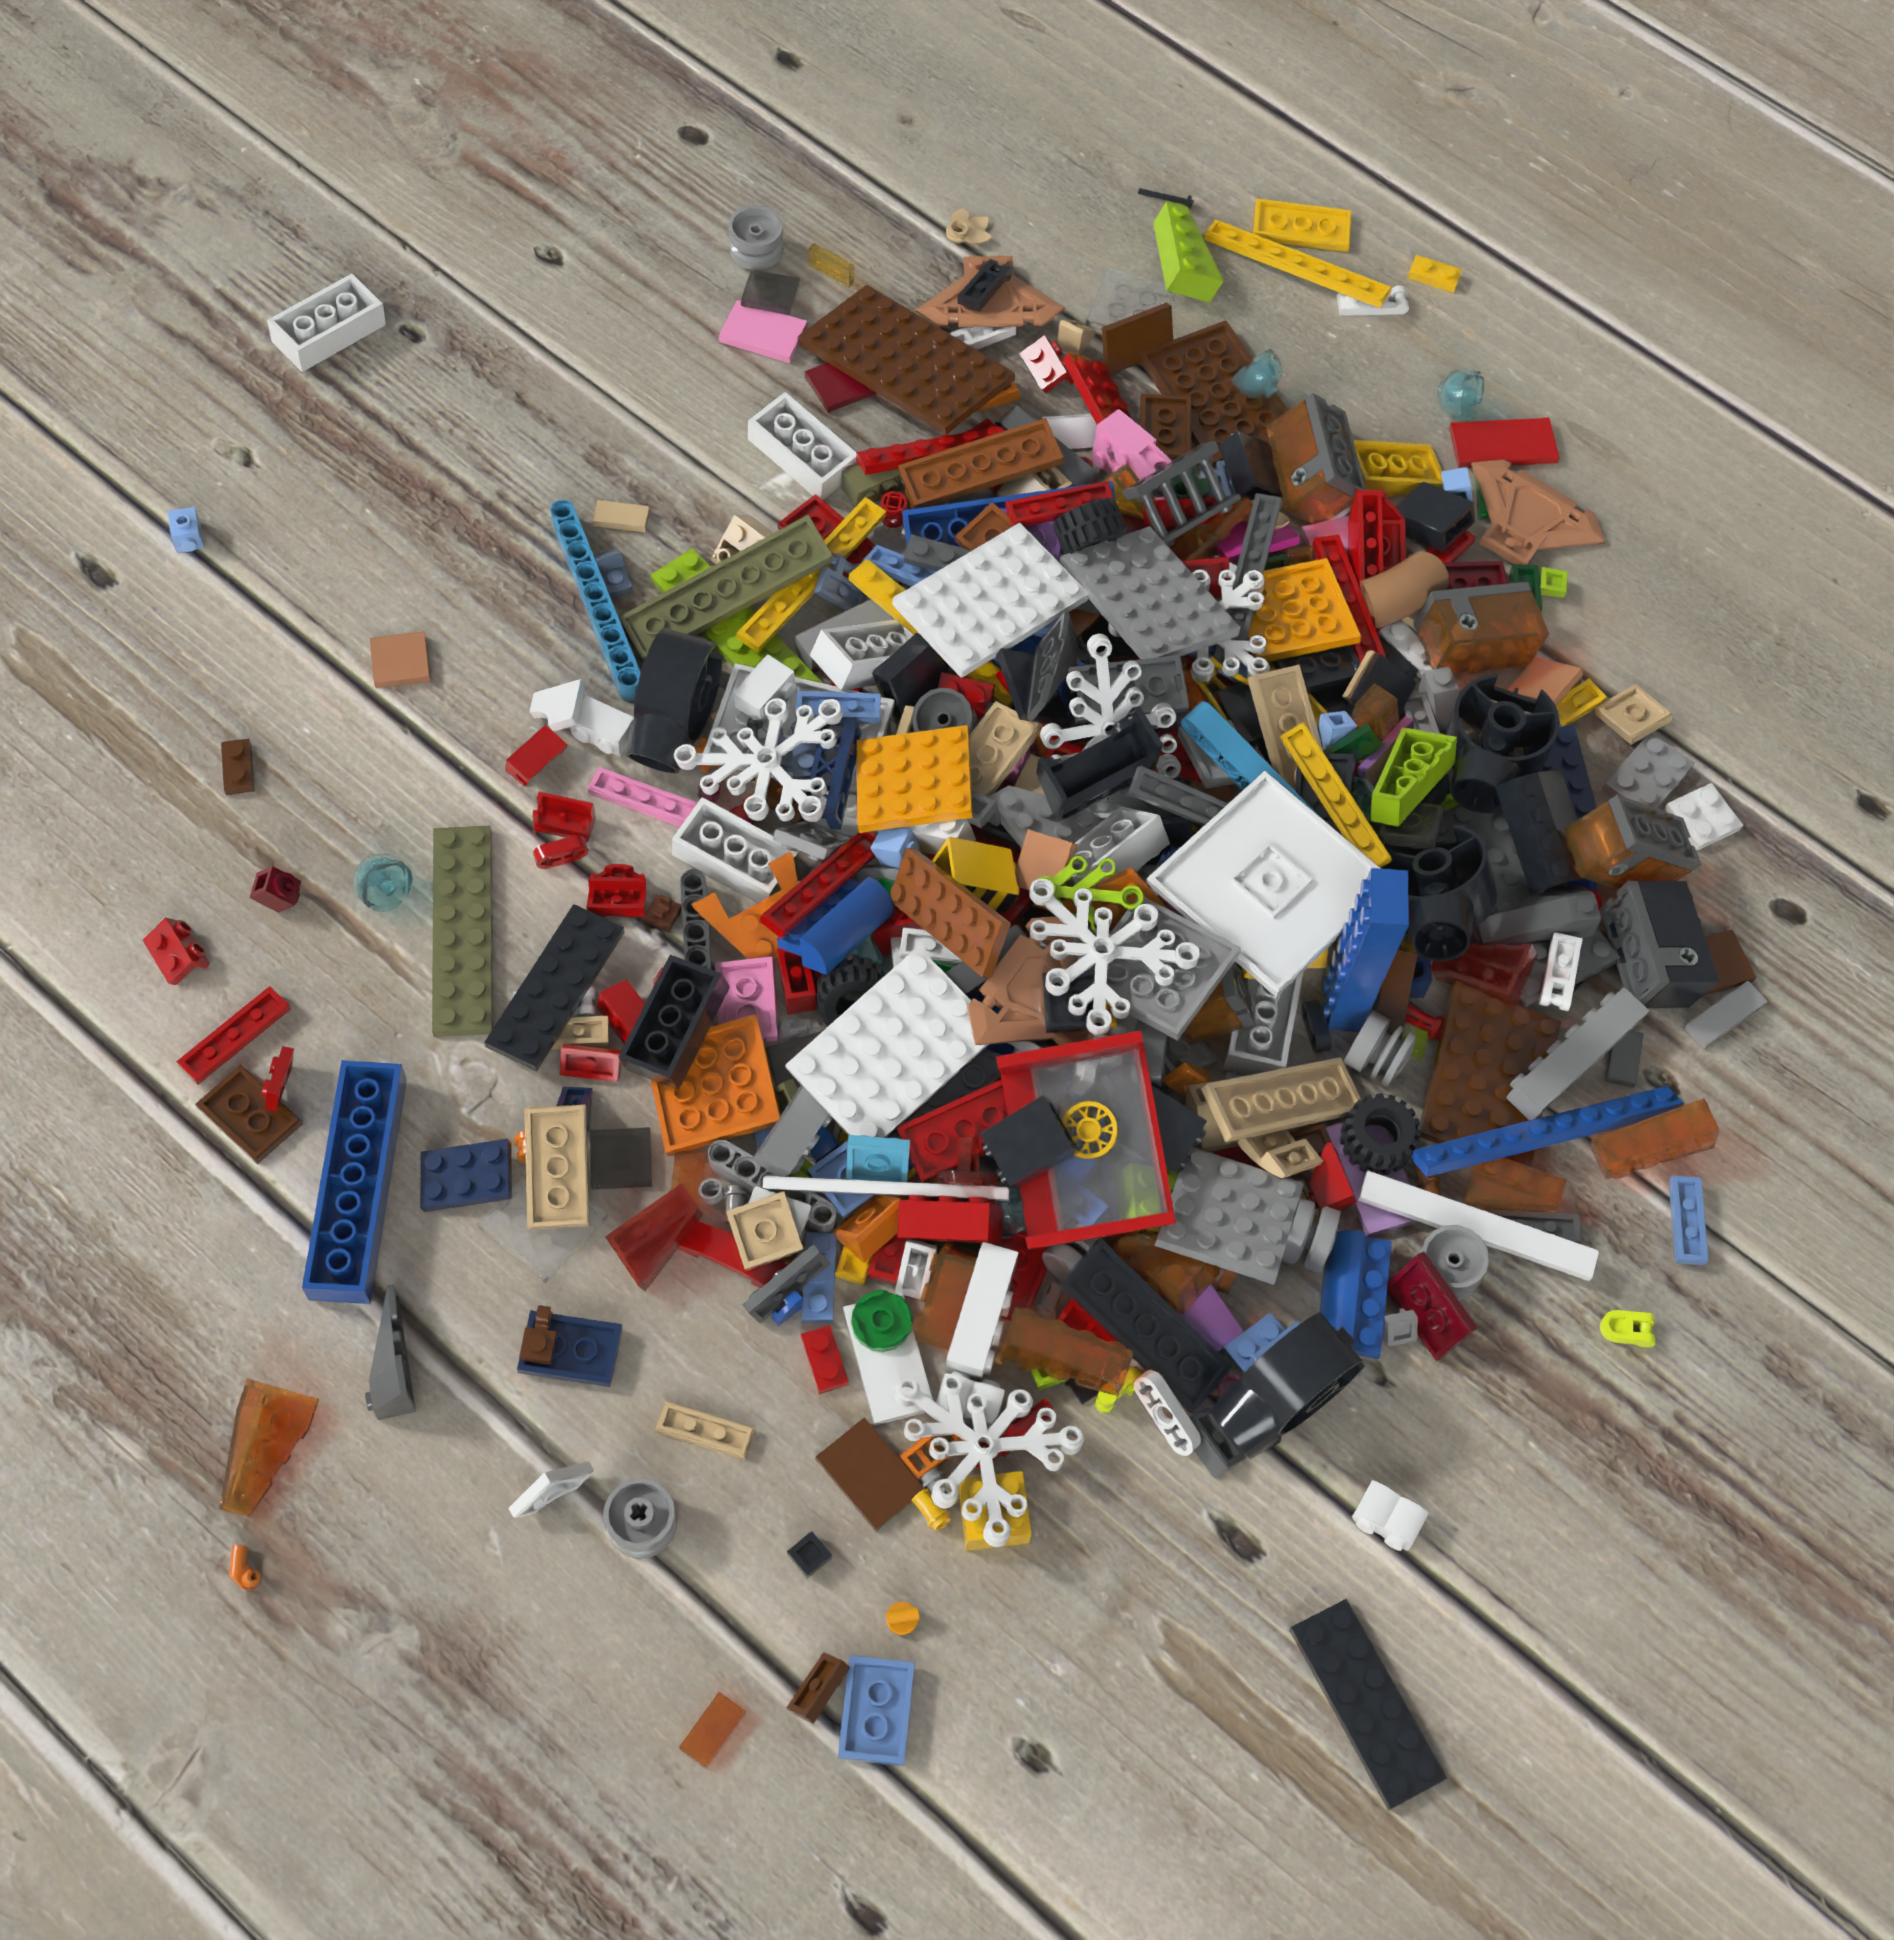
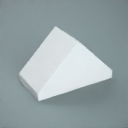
(915, 1268)

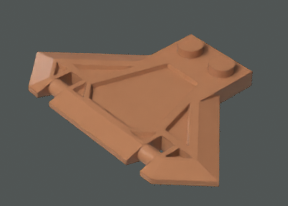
(1008, 307)
(1529, 514)
(1019, 994)

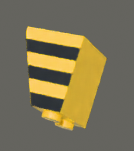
(982, 869)

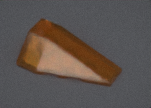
(263, 1436)

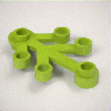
(1088, 882)

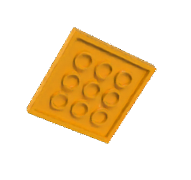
(1302, 612)
(914, 779)

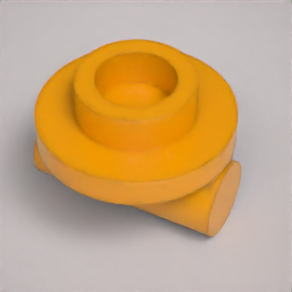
(902, 1618)

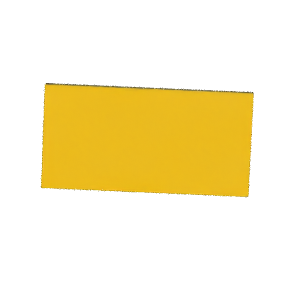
(1303, 225)

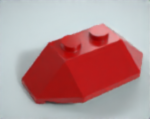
(1374, 534)

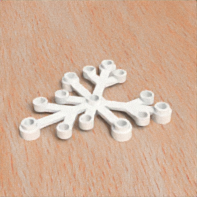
(1233, 649)
(1105, 696)
(805, 732)
(1151, 954)
(952, 1424)

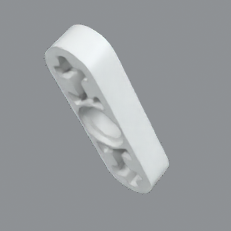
(1185, 1427)

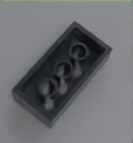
(674, 1022)

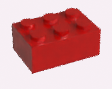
(950, 1219)

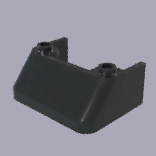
(1100, 768)

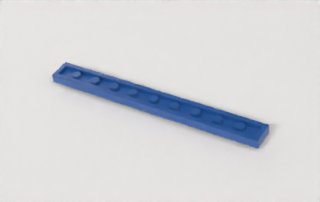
(1544, 1131)

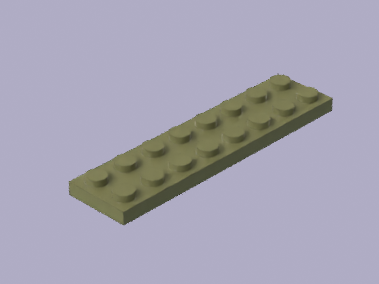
(730, 585)
(462, 931)

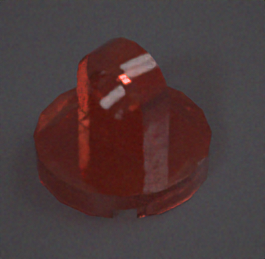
(968, 1167)

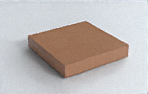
(399, 659)
(1548, 675)
(1042, 857)

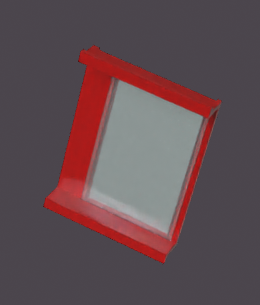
(1100, 1195)

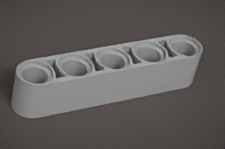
(741, 1160)

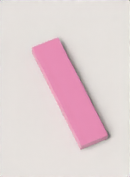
(640, 797)

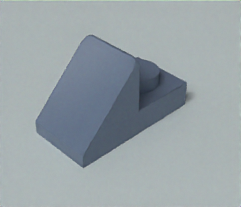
(614, 573)

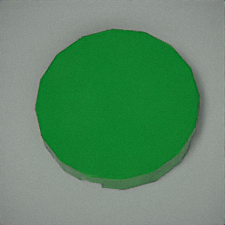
(881, 1320)

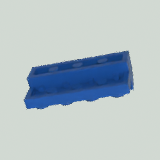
(839, 925)
(1357, 1289)

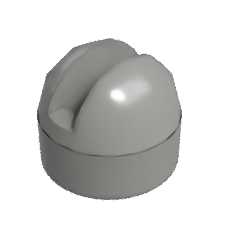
(711, 1187)

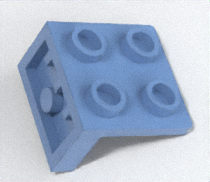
(1255, 1342)

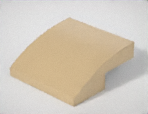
(1280, 1153)

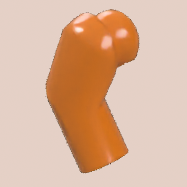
(240, 1571)

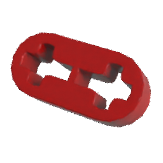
(560, 852)

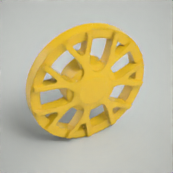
(1090, 1130)

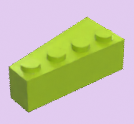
(1184, 254)
(1411, 773)

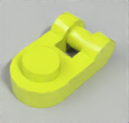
(1618, 1328)
(1105, 1402)

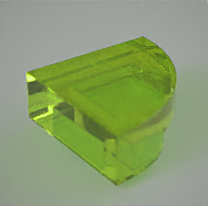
(1419, 1044)

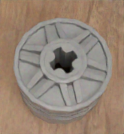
(1380, 1048)

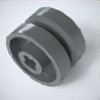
(942, 706)

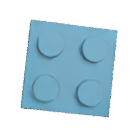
(877, 1159)

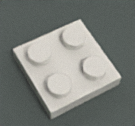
(1705, 816)

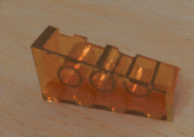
(1656, 1140)
(1063, 1352)

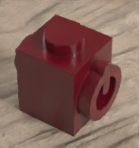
(275, 889)

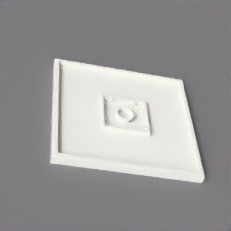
(1266, 881)

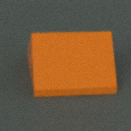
(869, 1226)

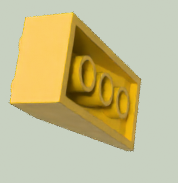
(1397, 466)

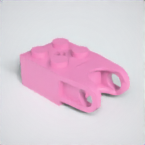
(1124, 442)

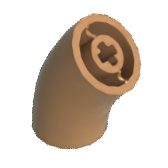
(1403, 588)

